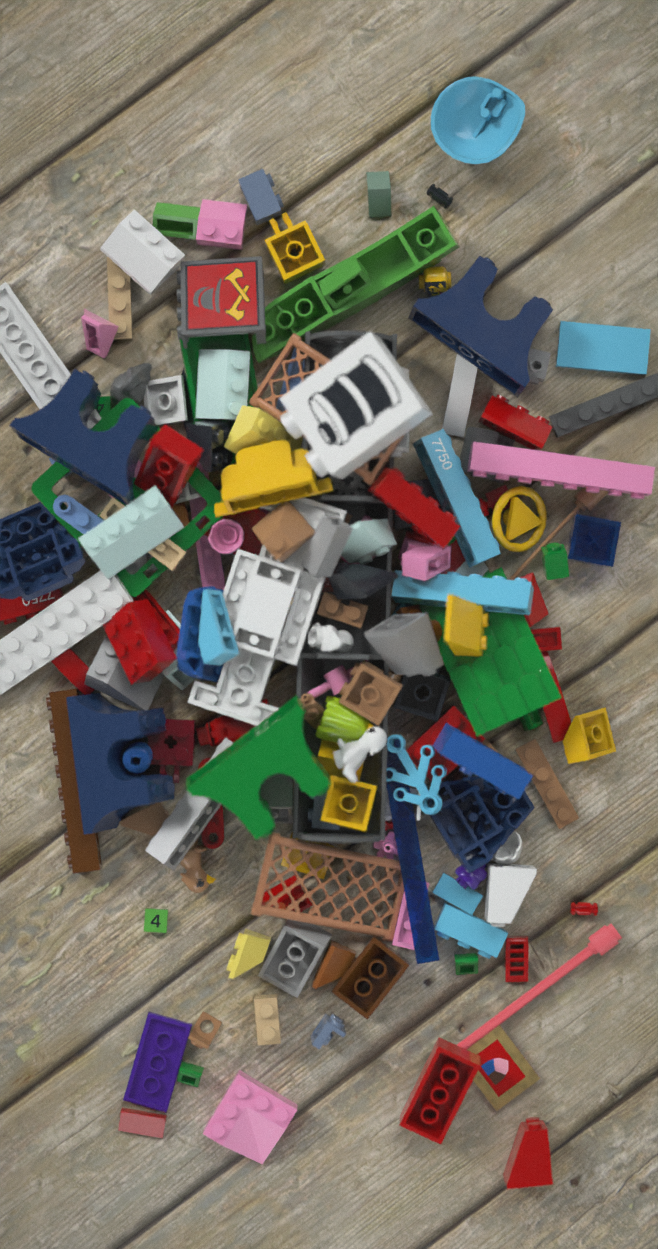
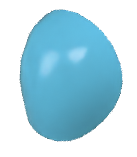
(476, 119)

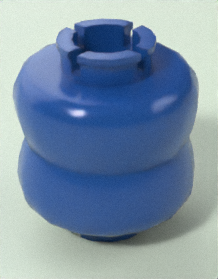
(137, 757)

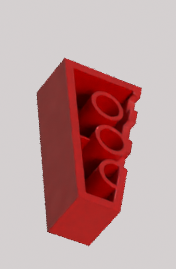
(414, 507)

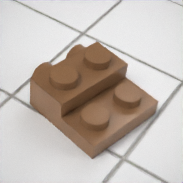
(369, 692)

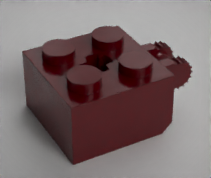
(182, 754)

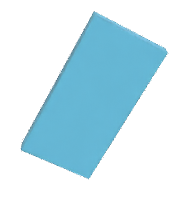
(603, 348)

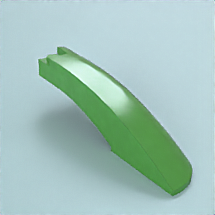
(389, 266)

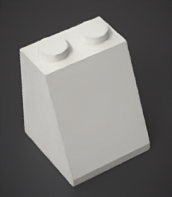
(506, 890)

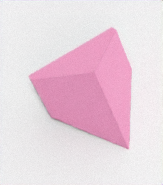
(98, 333)

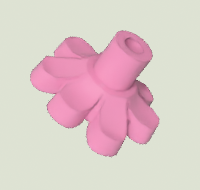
(381, 845)

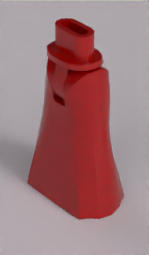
(223, 728)

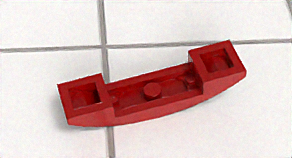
(73, 669)
(556, 712)

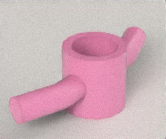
(334, 681)

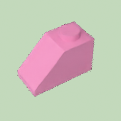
(425, 562)

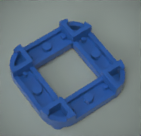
(188, 650)

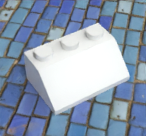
(142, 252)

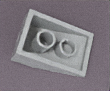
(110, 678)
(294, 956)

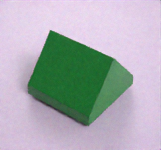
(531, 720)
(466, 963)
(190, 1074)

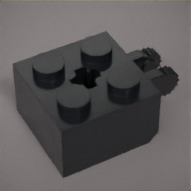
(428, 706)

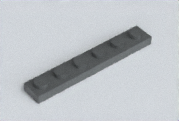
(605, 405)

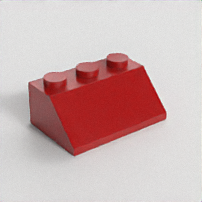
(515, 423)

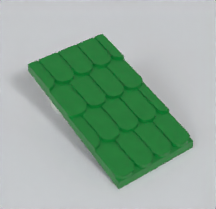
(507, 677)

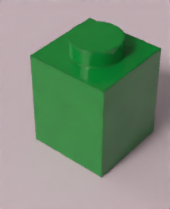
(555, 561)

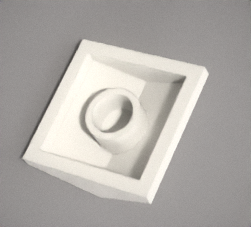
(166, 400)

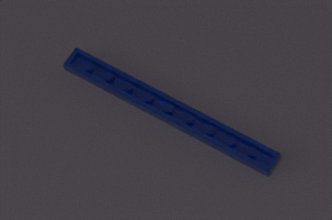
(411, 866)

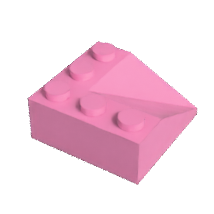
(250, 1118)

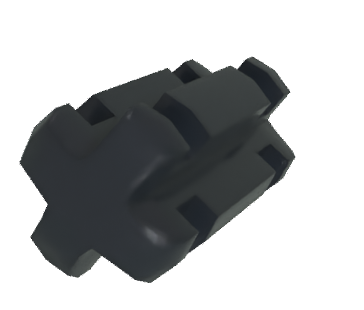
(439, 196)

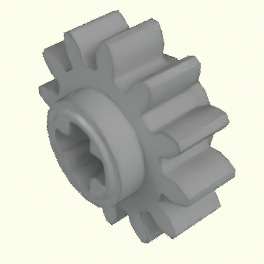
(348, 488)

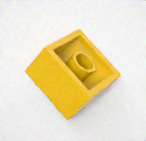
(349, 804)

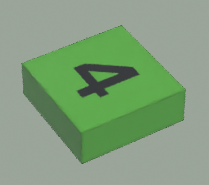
(156, 920)

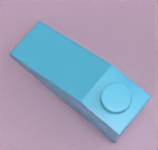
(215, 632)

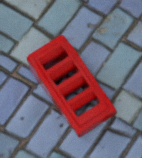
(516, 940)

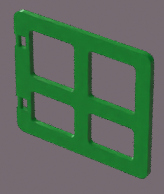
(185, 538)

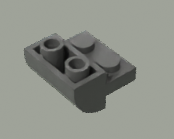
(483, 436)

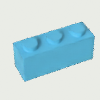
(470, 931)

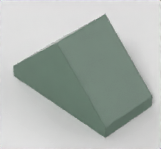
(379, 194)

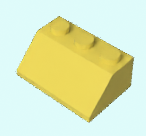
(257, 428)

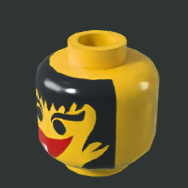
(435, 281)

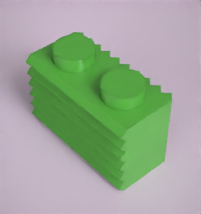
(344, 282)

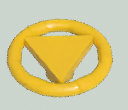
(519, 519)

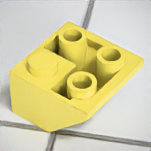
(251, 952)

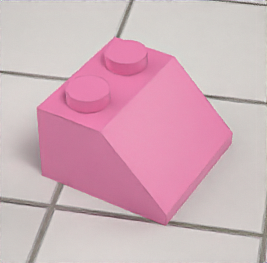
(221, 224)

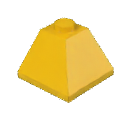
(589, 737)

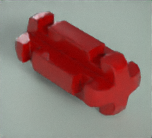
(584, 908)

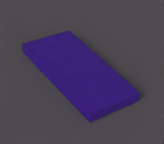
(157, 1062)

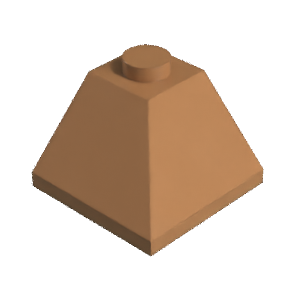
(283, 531)

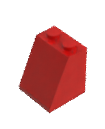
(530, 1157)

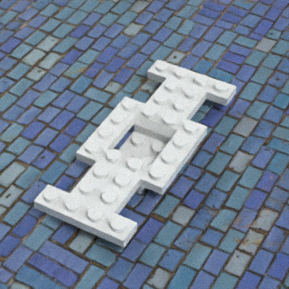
(257, 606)

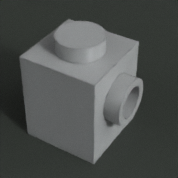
(537, 365)

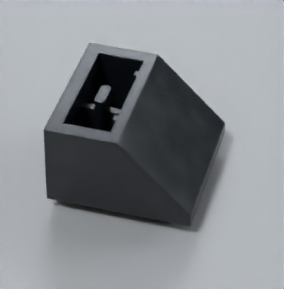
(211, 437)

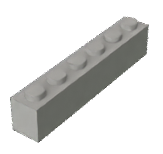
(184, 825)

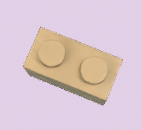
(267, 1019)

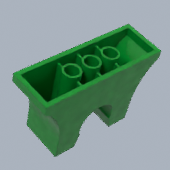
(265, 750)

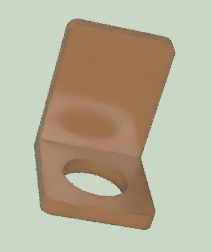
(198, 1037)

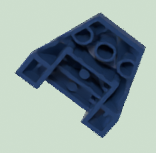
(36, 554)
(477, 819)

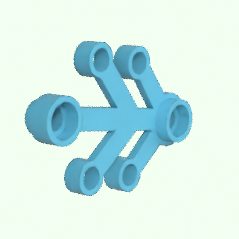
(416, 777)

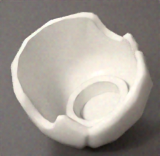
(509, 851)

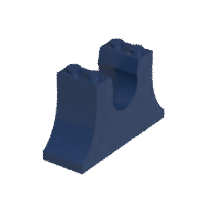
(488, 343)
(99, 457)
(99, 740)

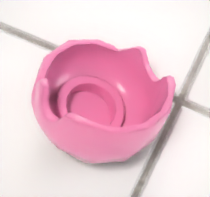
(226, 536)

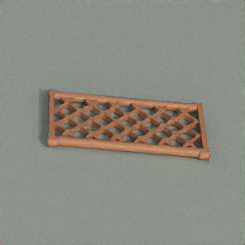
(256, 400)
(332, 852)

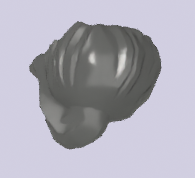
(131, 384)

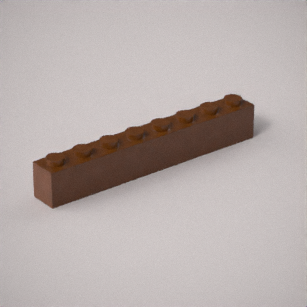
(83, 847)

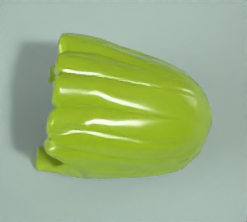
(341, 723)

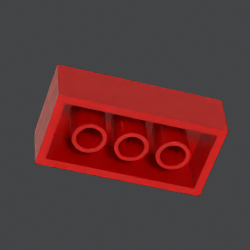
(439, 1090)

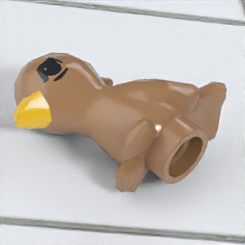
(195, 877)

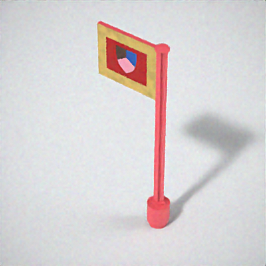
(503, 1068)

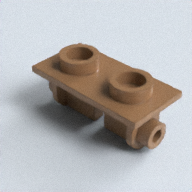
(313, 710)

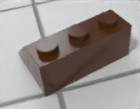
(370, 977)

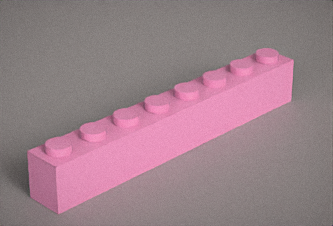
(560, 469)

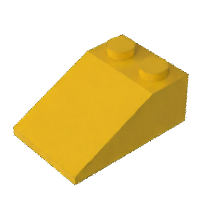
(465, 627)

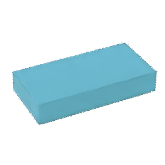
(451, 891)

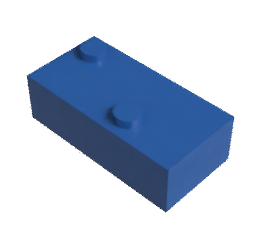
(482, 761)

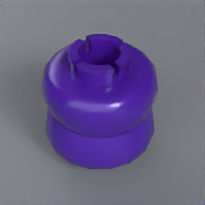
(472, 879)

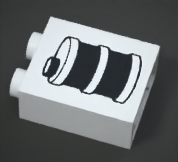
(353, 407)

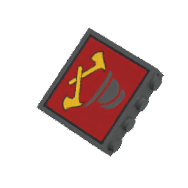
(221, 298)

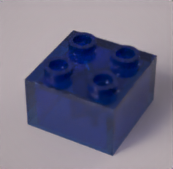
(593, 541)

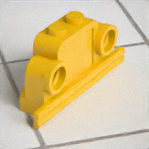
(267, 477)

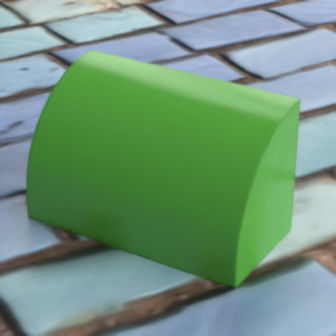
(176, 220)

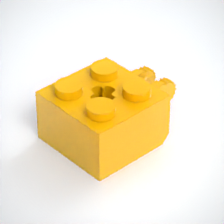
(298, 237)

